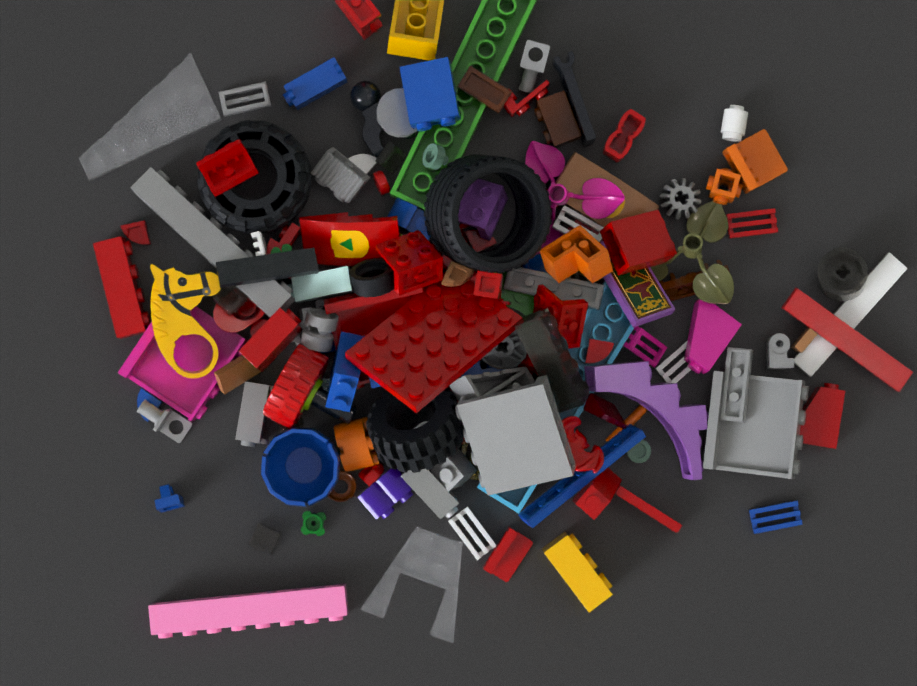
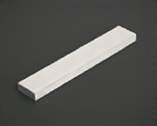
(853, 311)

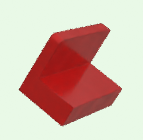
(508, 554)

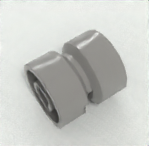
(318, 331)

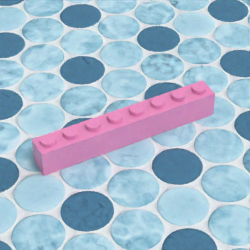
(248, 609)

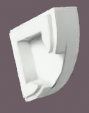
(364, 162)

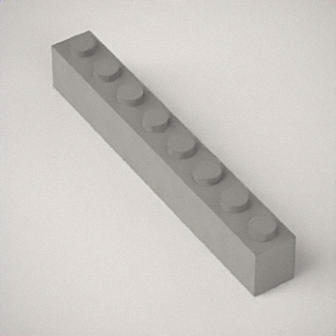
(206, 236)

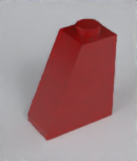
(823, 416)
(597, 493)

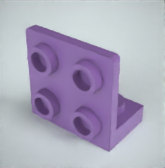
(482, 207)

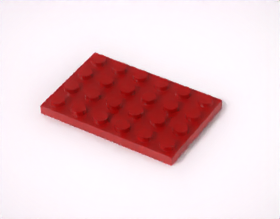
(432, 341)

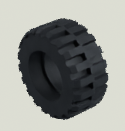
(417, 447)

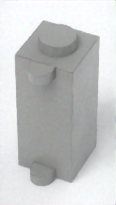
(251, 416)

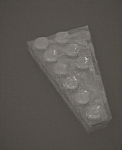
(163, 116)

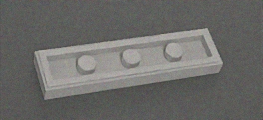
(526, 282)

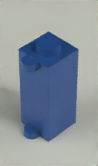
(314, 84)

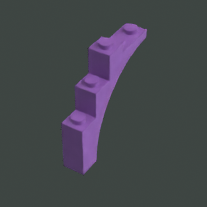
(662, 400)

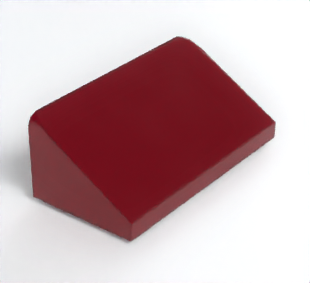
(604, 410)

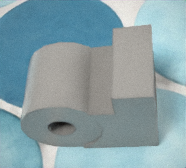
(776, 352)

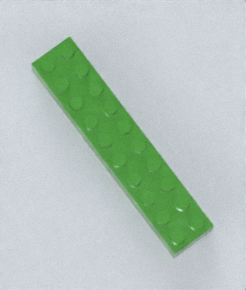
(488, 49)

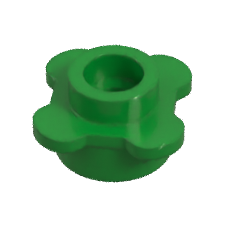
(308, 528)

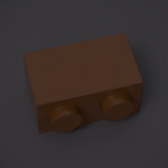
(557, 119)

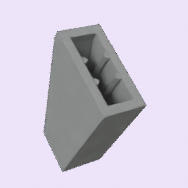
(432, 492)

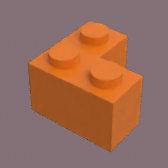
(576, 253)

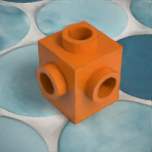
(730, 180)

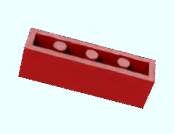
(121, 287)

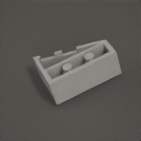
(488, 383)

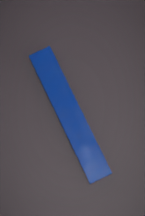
(571, 485)

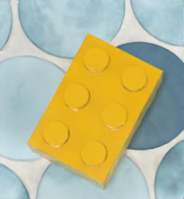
(578, 570)

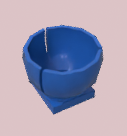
(300, 466)

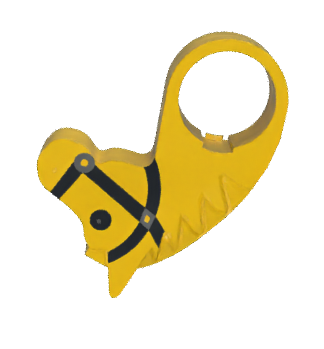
(171, 302)

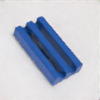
(796, 513)

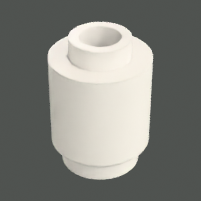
(734, 123)

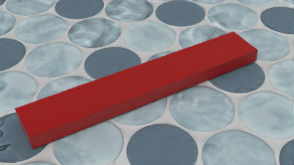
(847, 339)

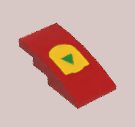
(346, 238)

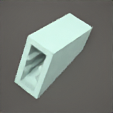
(321, 285)

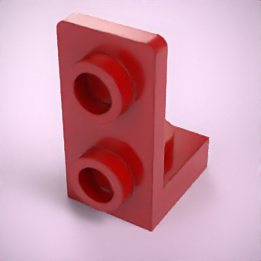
(520, 108)

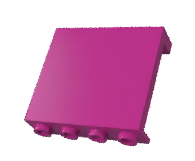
(192, 352)

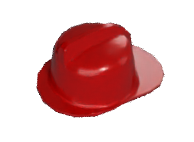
(240, 320)

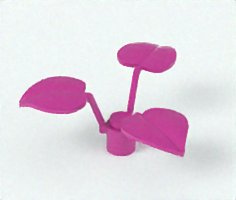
(599, 196)

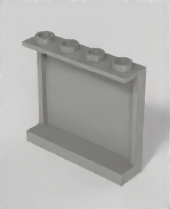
(770, 435)
(516, 437)

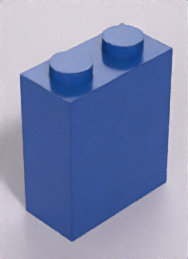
(430, 94)
(343, 375)

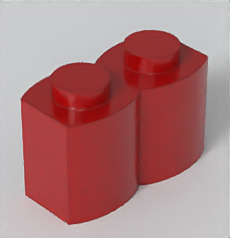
(626, 131)

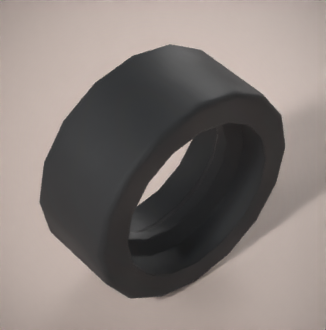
(372, 278)

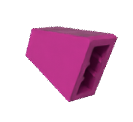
(708, 335)

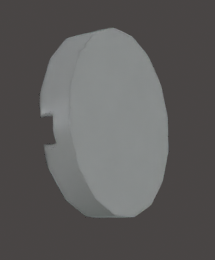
(393, 114)

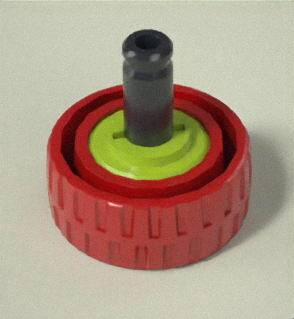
(300, 388)

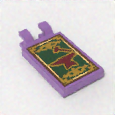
(639, 295)

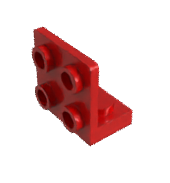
(413, 261)
(568, 313)

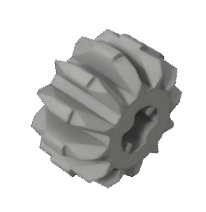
(683, 191)

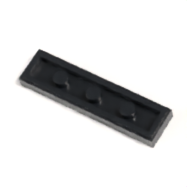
(267, 267)

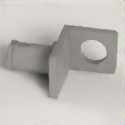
(531, 67)
(163, 419)

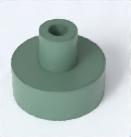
(434, 156)

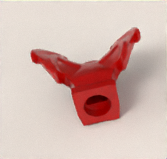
(584, 460)

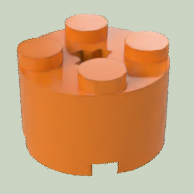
(355, 445)

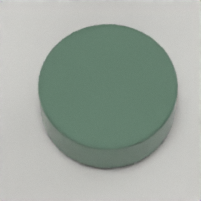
(640, 452)

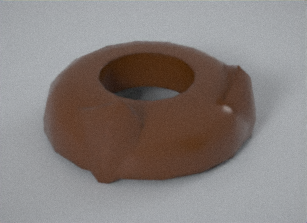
(350, 493)

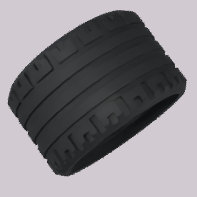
(530, 221)

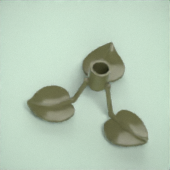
(716, 282)

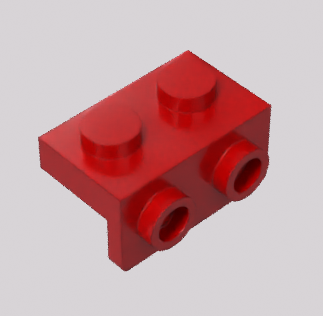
(227, 167)

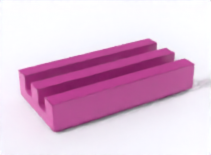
(635, 339)

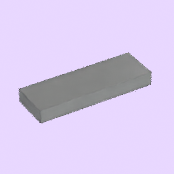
(736, 384)

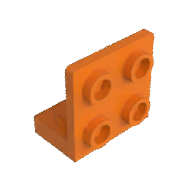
(755, 160)

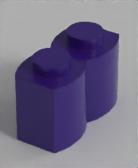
(385, 493)

